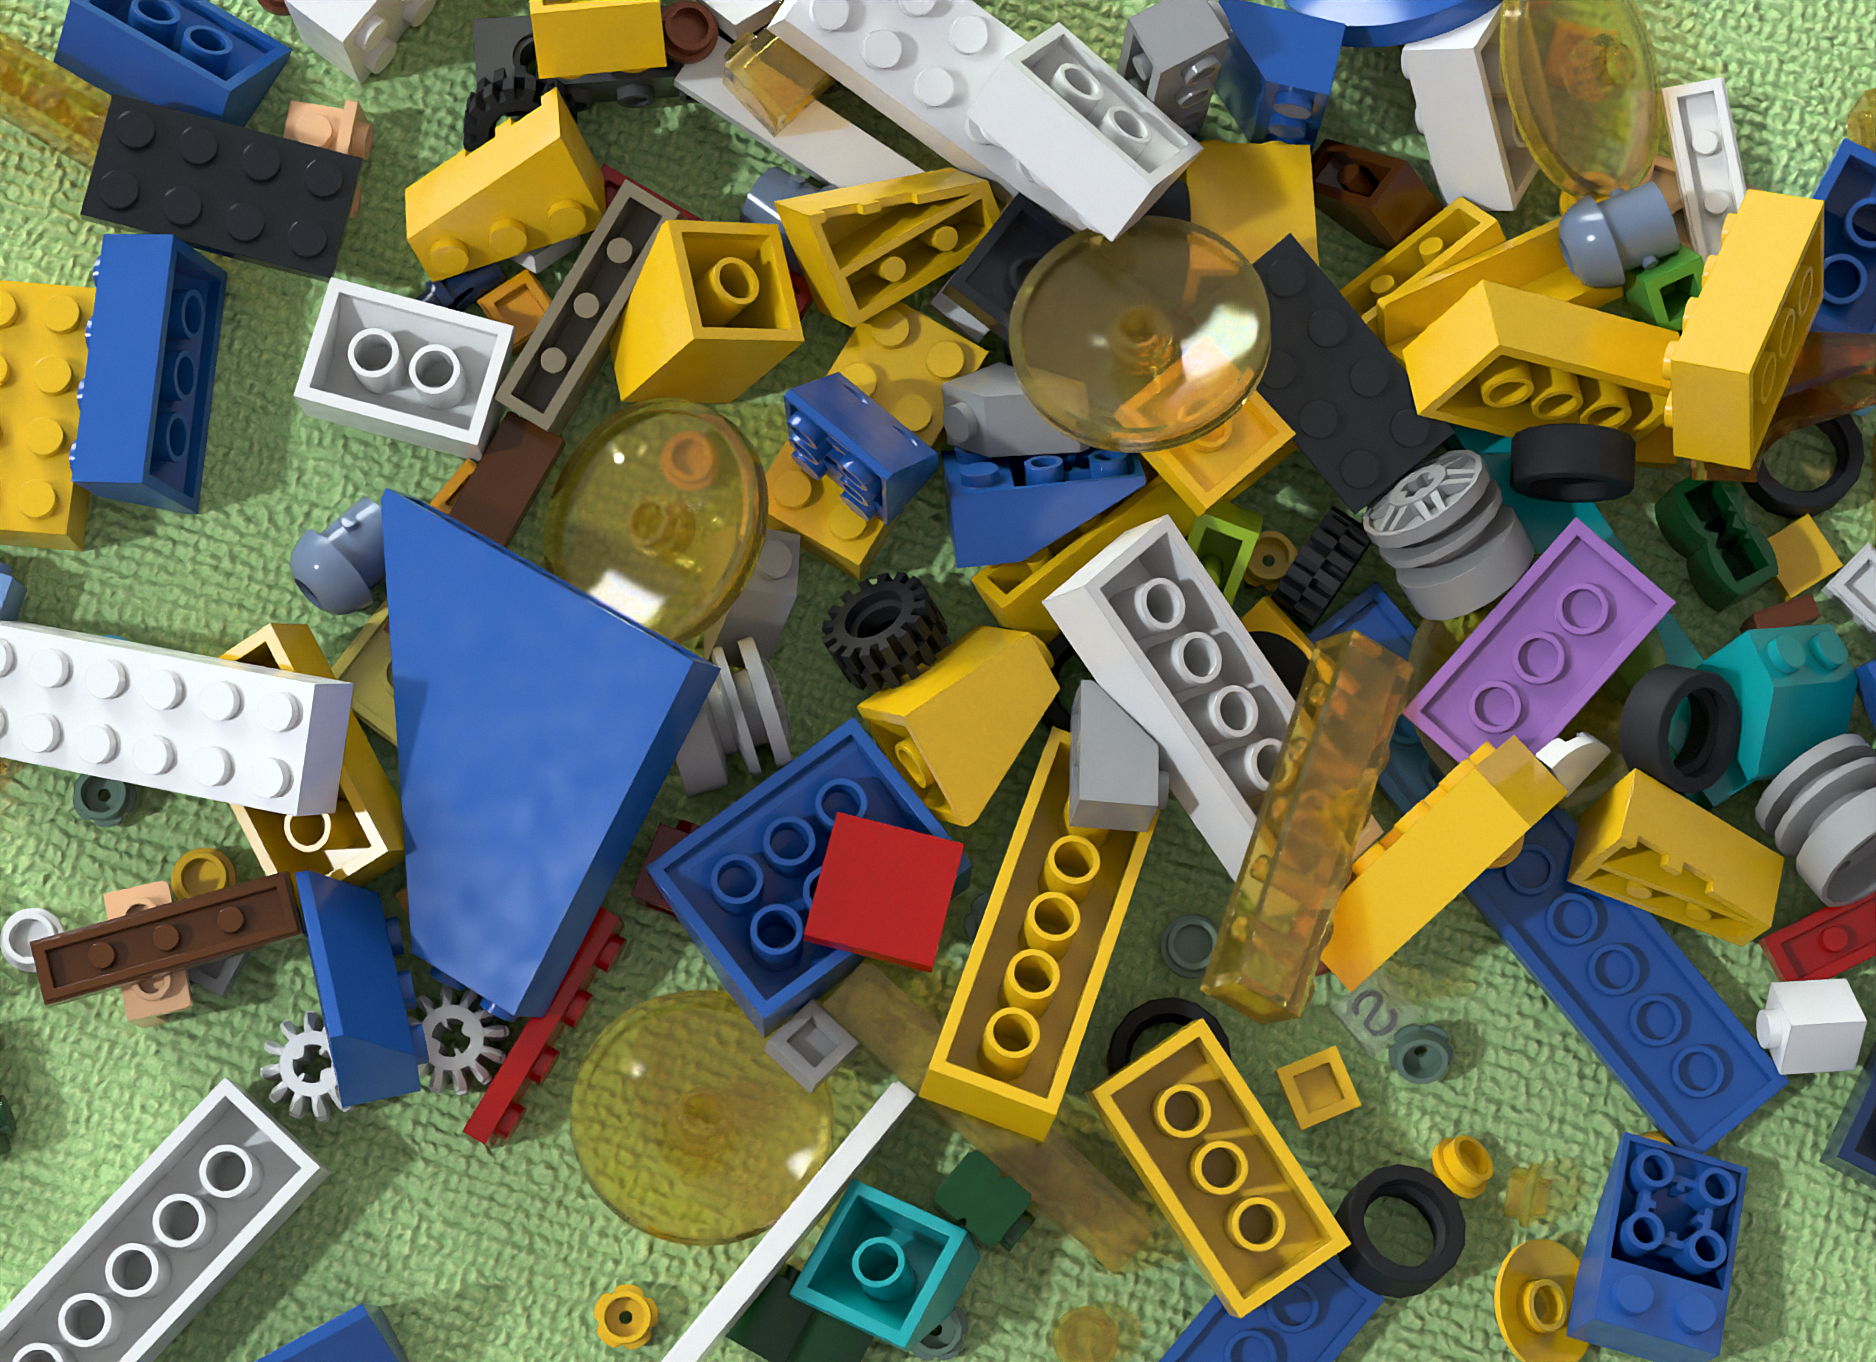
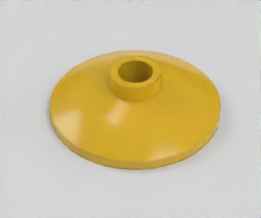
(1536, 1300)

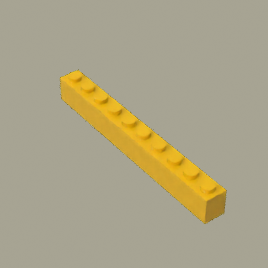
(1018, 588)

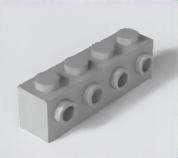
(1176, 56)

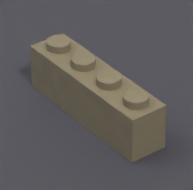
(584, 313)

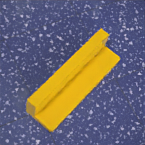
(1524, 262)

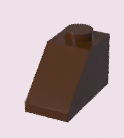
(1370, 193)

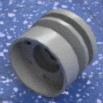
(1449, 535)
(736, 716)
(1827, 818)

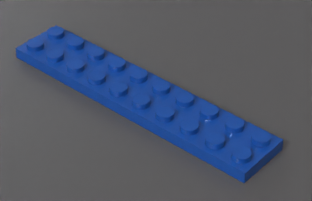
(1591, 954)

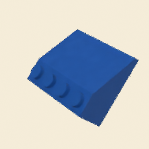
(754, 869)

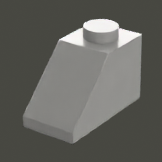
(993, 418)
(763, 603)
(1112, 766)

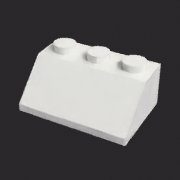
(1468, 116)
(1082, 131)
(405, 369)

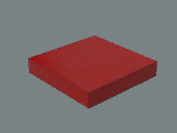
(884, 892)

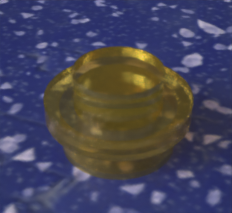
(1527, 1195)
(1085, 1336)

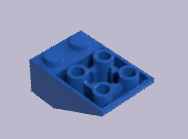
(857, 446)
(1020, 504)
(1660, 1254)

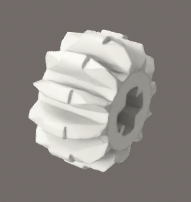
(473, 1027)
(295, 1083)

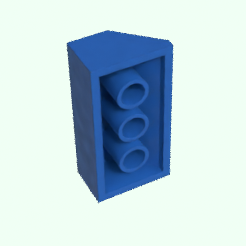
(149, 372)

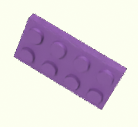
(1541, 649)

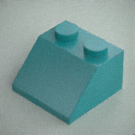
(1789, 690)
(887, 1267)

